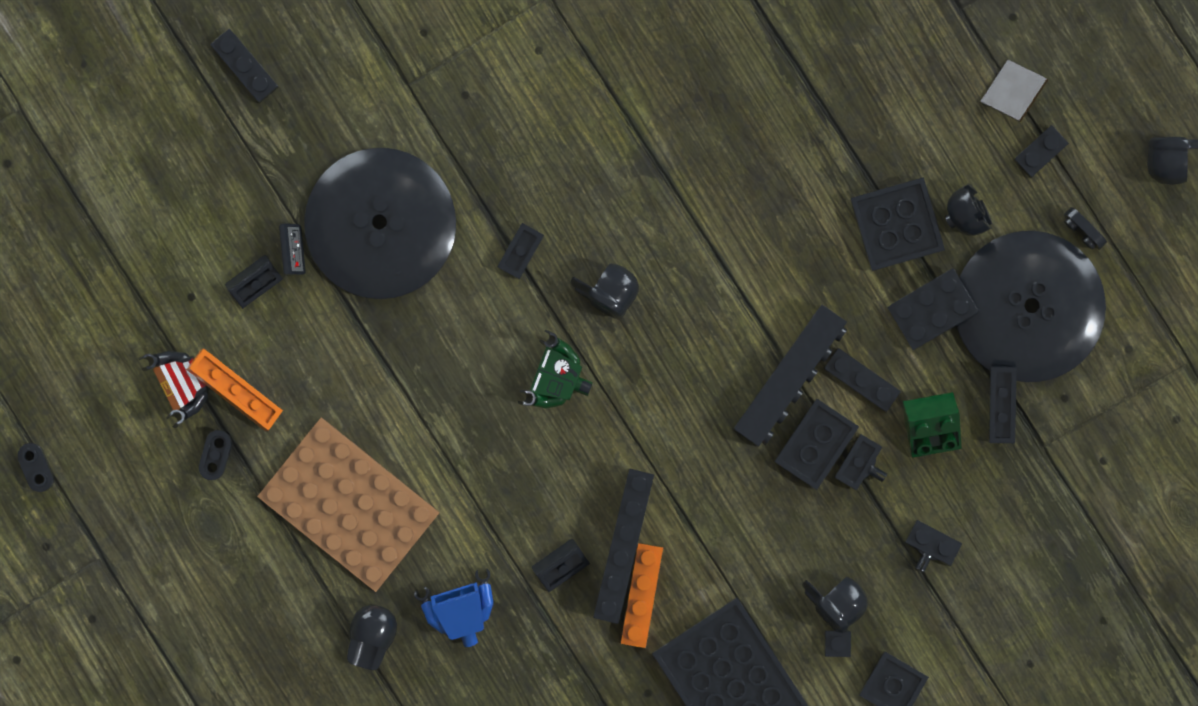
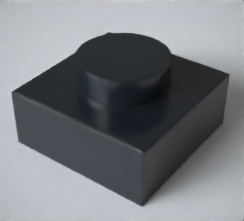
(837, 644)

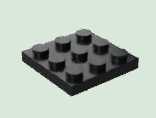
(897, 224)

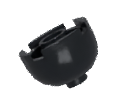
(967, 212)

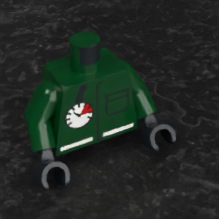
(556, 376)

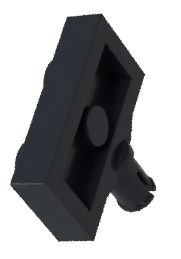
(860, 463)
(932, 545)

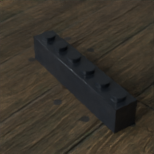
(790, 375)
(623, 546)

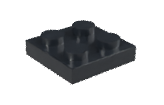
(893, 683)

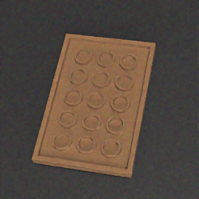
(348, 504)

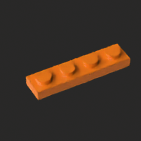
(234, 390)
(641, 595)

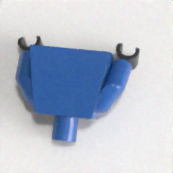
(459, 610)

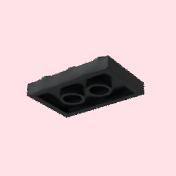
(933, 309)
(816, 444)

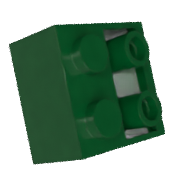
(932, 424)

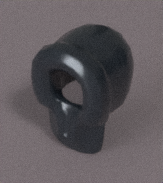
(1169, 159)
(613, 291)
(840, 606)
(371, 635)

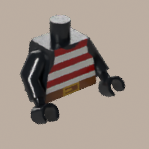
(181, 387)

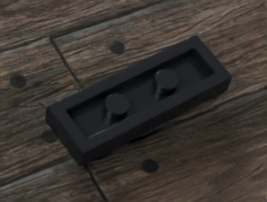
(244, 65)
(862, 380)
(1002, 404)

